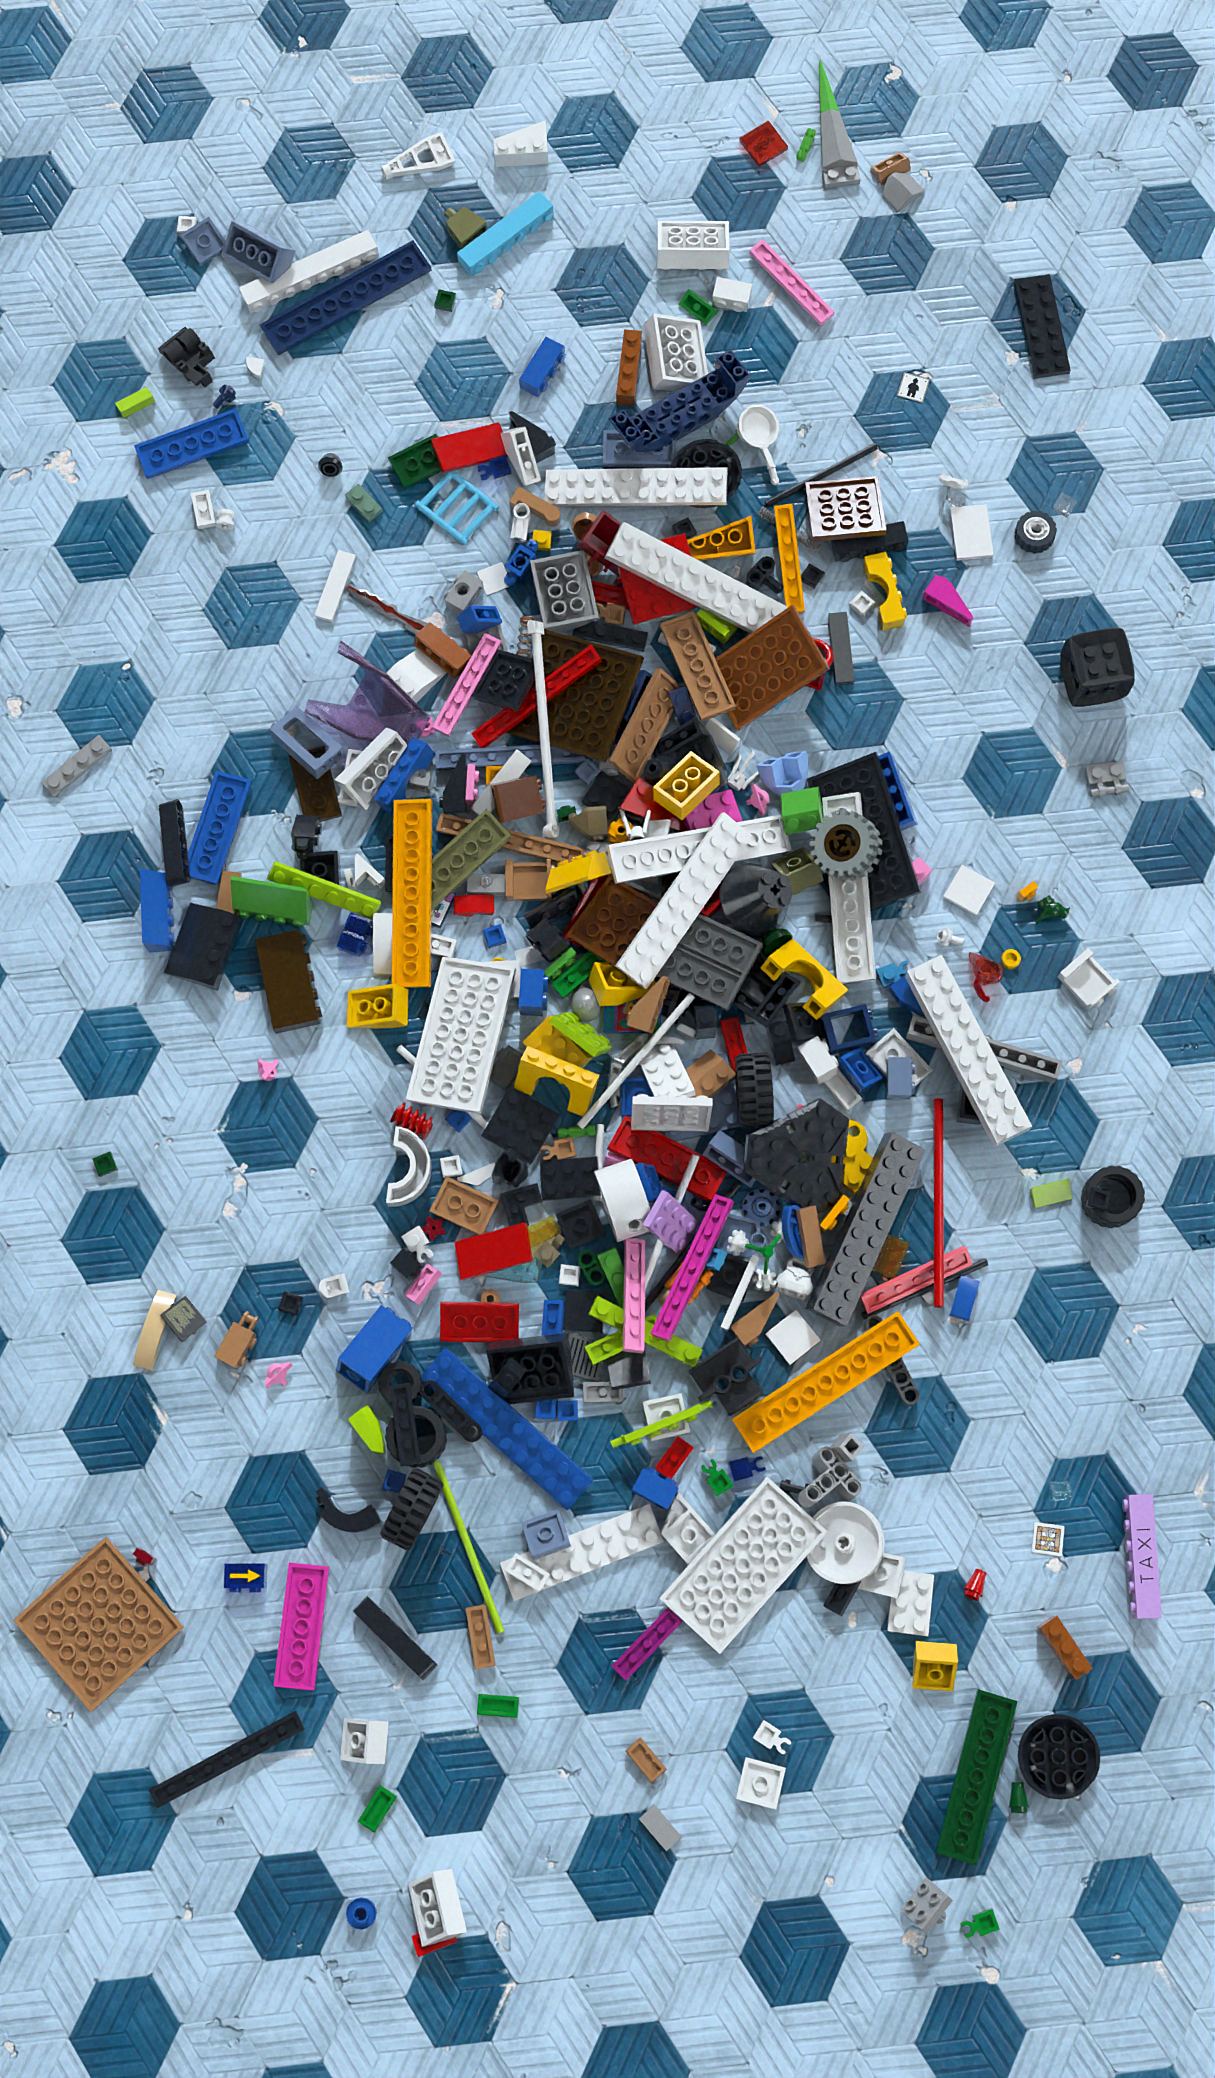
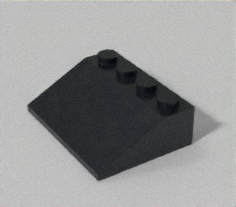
(204, 945)
(546, 1365)

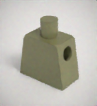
(464, 226)

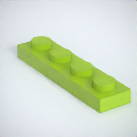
(609, 1345)

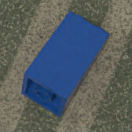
(373, 1348)

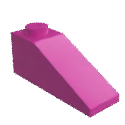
(946, 598)

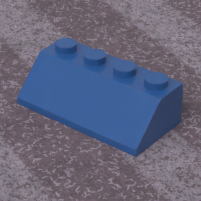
(156, 911)

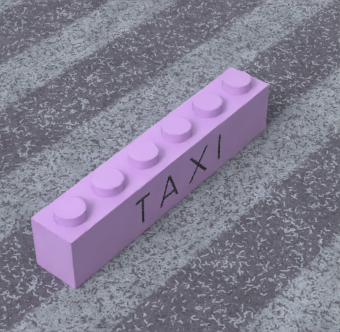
(1142, 1556)

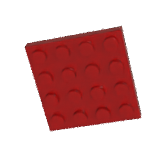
(648, 600)

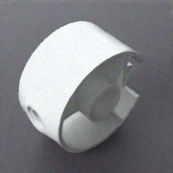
(623, 1199)

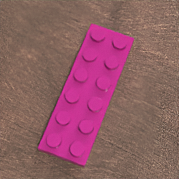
(301, 1626)

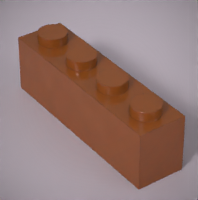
(629, 367)

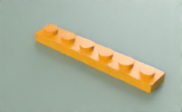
(789, 557)

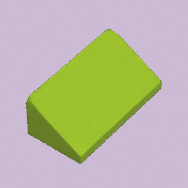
(135, 402)
(1051, 1193)

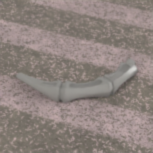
(623, 1058)

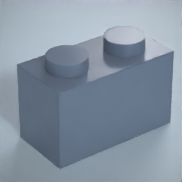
(899, 1078)

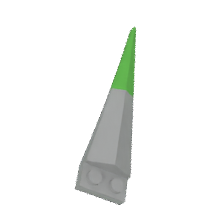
(838, 157)

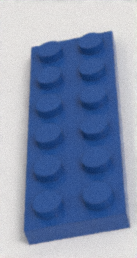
(191, 443)
(217, 826)

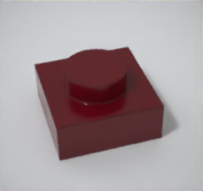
(144, 1557)

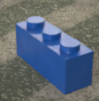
(542, 367)

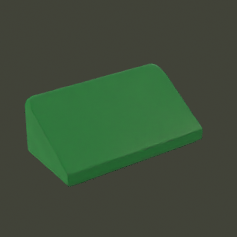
(698, 307)

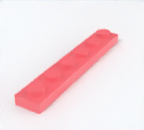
(913, 1280)

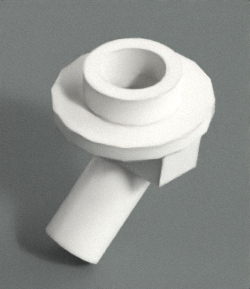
(945, 937)

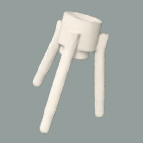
(737, 779)
(637, 832)

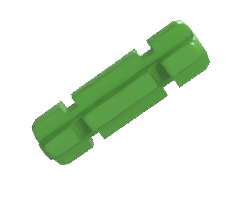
(805, 144)
(576, 1132)

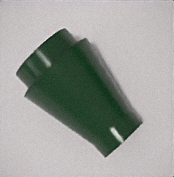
(1018, 1798)

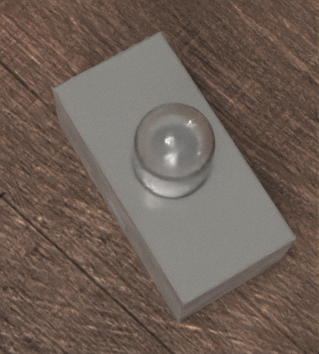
(486, 884)

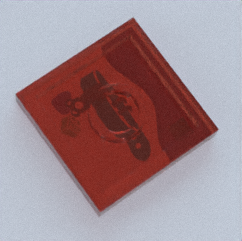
(763, 143)

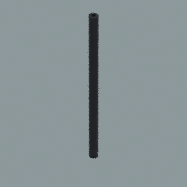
(826, 472)
(976, 1266)

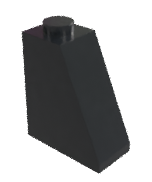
(704, 1020)

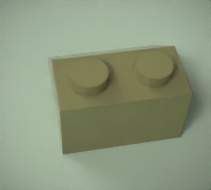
(799, 868)

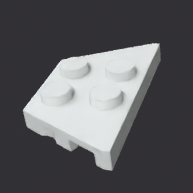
(685, 1529)

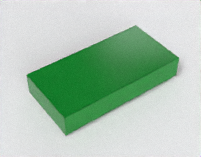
(498, 1705)
(377, 1808)

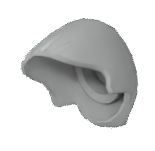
(585, 1004)

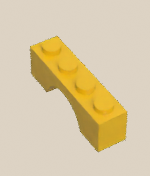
(878, 570)

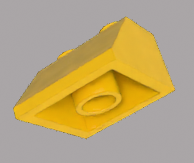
(934, 1666)

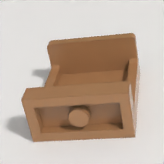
(527, 881)

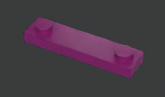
(647, 1643)

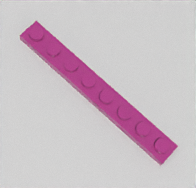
(692, 1268)

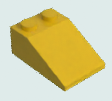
(614, 986)
(378, 1007)

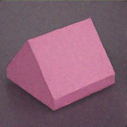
(612, 1158)

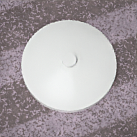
(850, 1546)

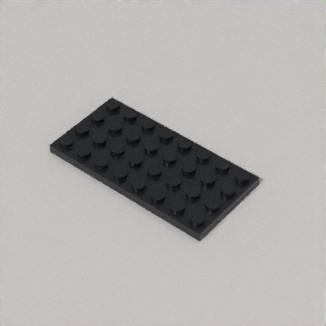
(894, 874)

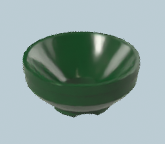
(774, 940)

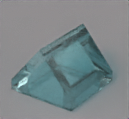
(1060, 1491)

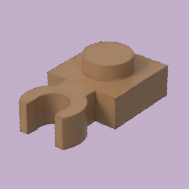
(612, 612)
(562, 1149)

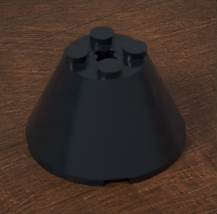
(755, 899)

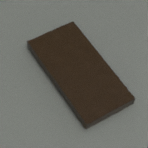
(318, 795)

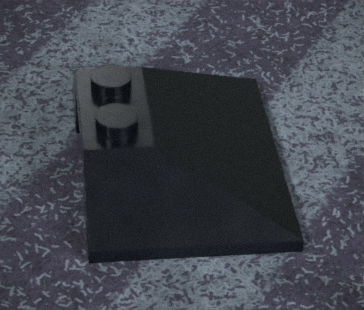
(692, 738)
(762, 996)

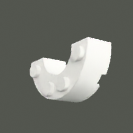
(419, 1172)

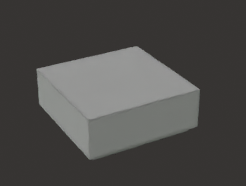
(685, 1031)

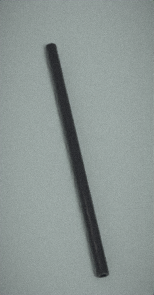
(660, 1286)

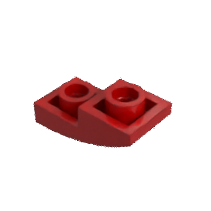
(473, 904)

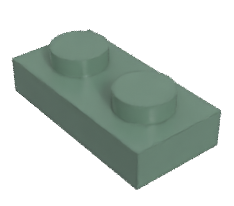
(363, 503)

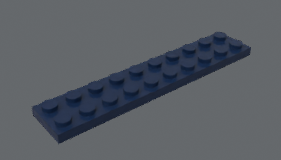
(345, 297)

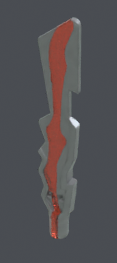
(387, 610)

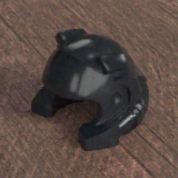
(510, 1168)

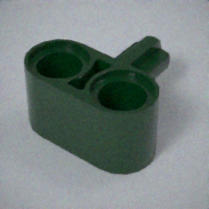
(593, 1267)

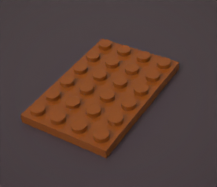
(770, 666)

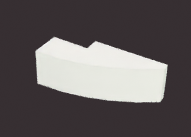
(382, 943)

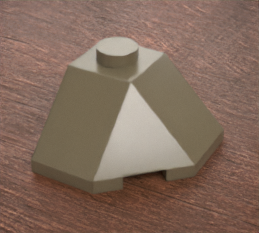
(591, 823)

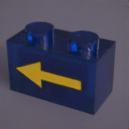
(245, 1576)

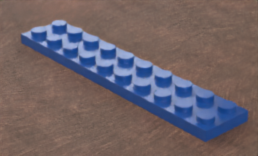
(510, 1430)

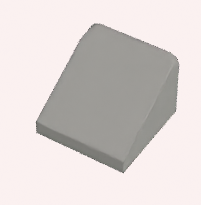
(928, 1298)

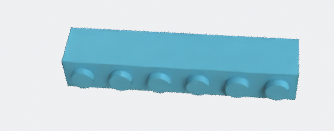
(505, 234)

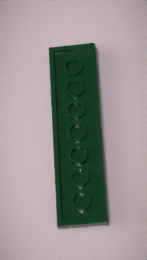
(976, 1777)

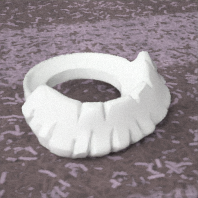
(953, 482)

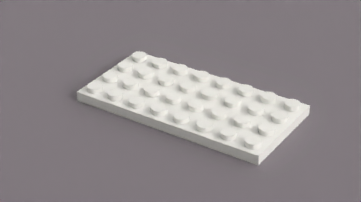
(461, 1035)
(743, 1565)

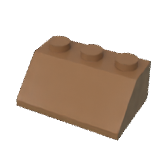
(710, 1074)

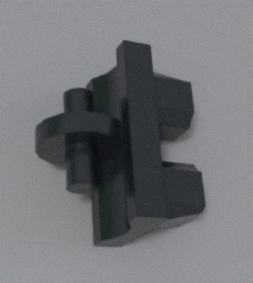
(676, 996)

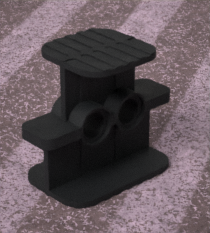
(721, 1367)

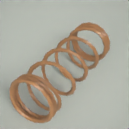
(523, 651)

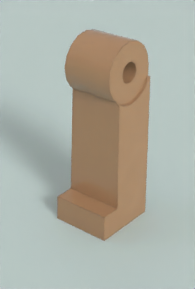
(537, 506)

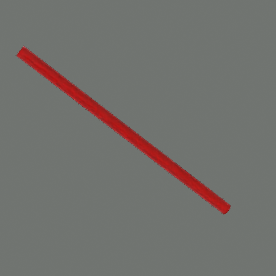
(938, 1205)

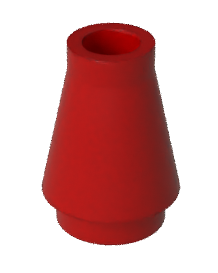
(975, 1585)

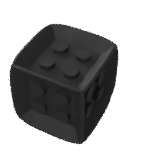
(1097, 667)

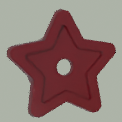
(433, 1233)

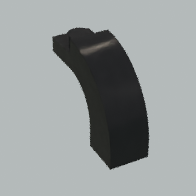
(353, 1523)

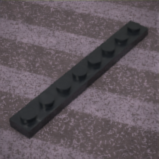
(226, 1759)

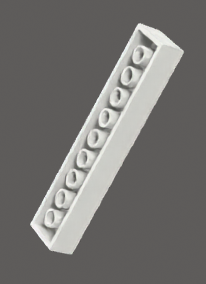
(691, 579)
(968, 1051)

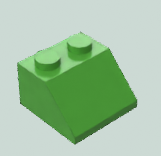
(801, 810)

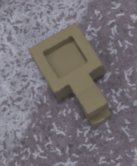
(548, 1252)

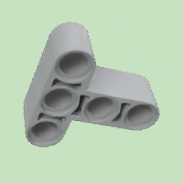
(830, 1479)

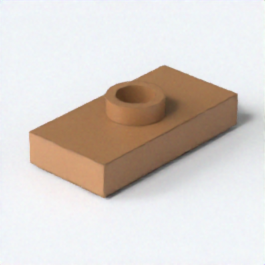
(645, 1760)

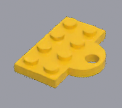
(856, 1159)

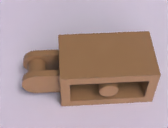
(238, 1342)

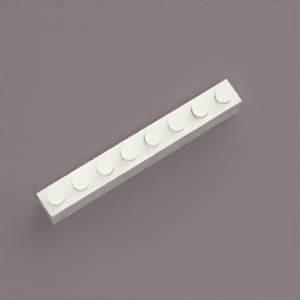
(310, 271)

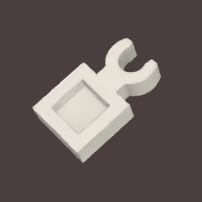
(416, 1242)
(769, 1735)

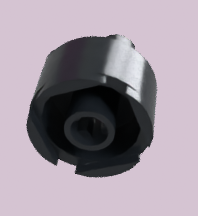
(547, 940)

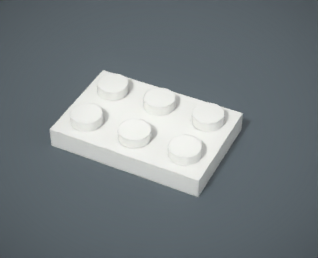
(913, 1606)

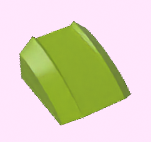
(369, 1429)

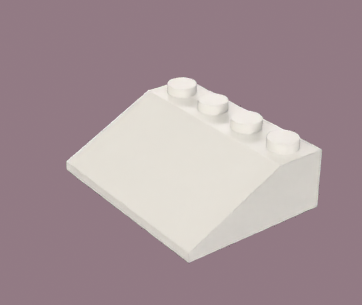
(693, 245)
(674, 351)

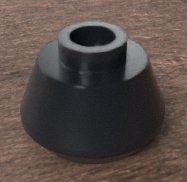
(330, 465)

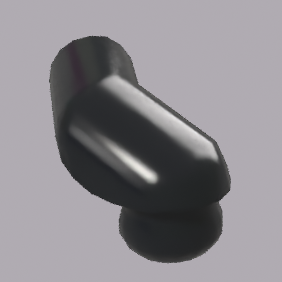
(699, 1205)

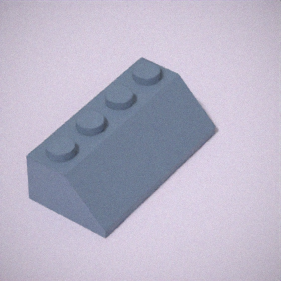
(257, 251)

